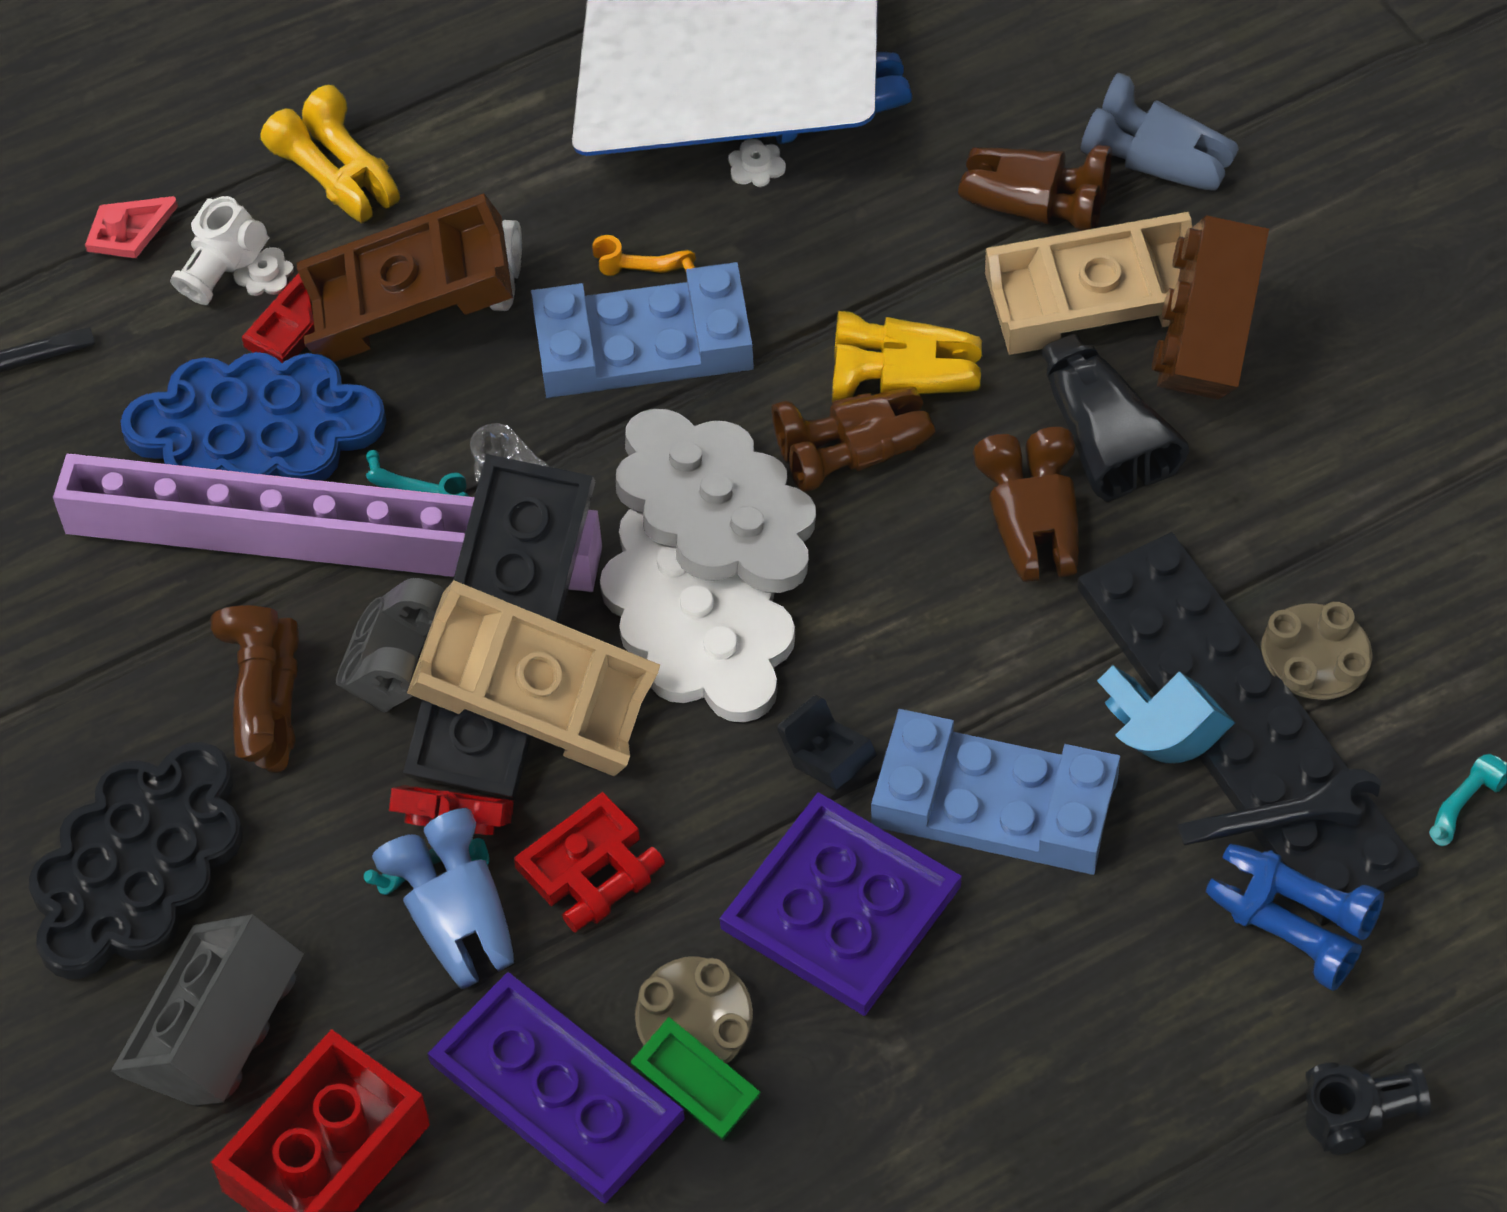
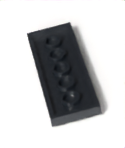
(523, 552)

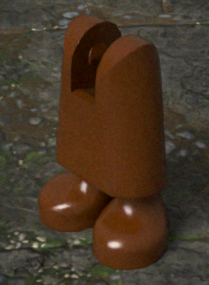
(1031, 184)
(1035, 507)

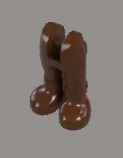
(263, 683)

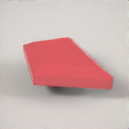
(128, 226)

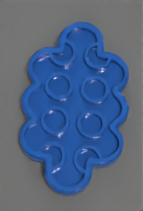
(256, 417)

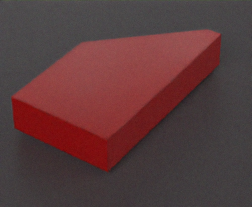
(283, 324)

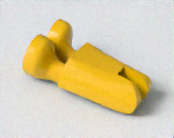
(910, 356)

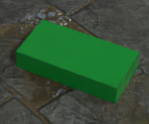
(695, 1078)

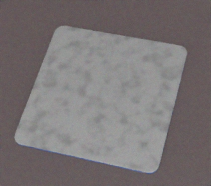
(722, 71)

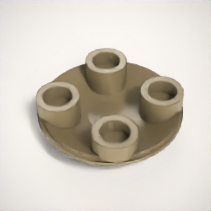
(1317, 650)
(702, 999)

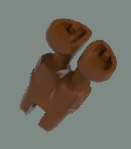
(864, 425)

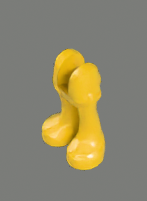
(324, 120)

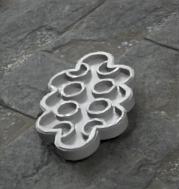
(716, 500)

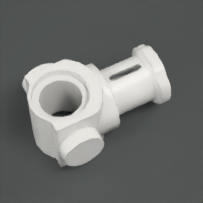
(223, 242)

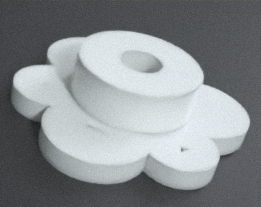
(756, 163)
(266, 273)

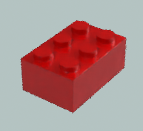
(323, 1135)

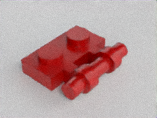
(578, 850)

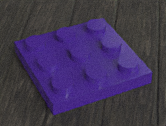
(840, 903)

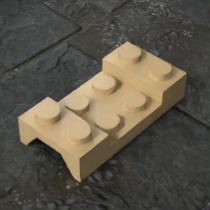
(1083, 279)
(533, 676)

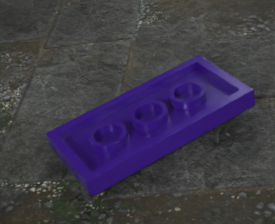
(556, 1087)

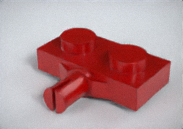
(426, 804)

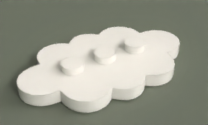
(705, 634)

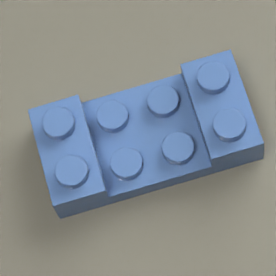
(643, 333)
(994, 793)

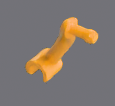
(612, 260)

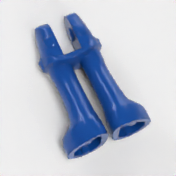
(1332, 953)

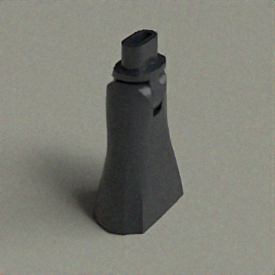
(1110, 422)

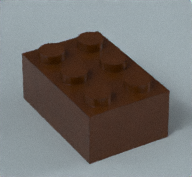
(1210, 307)

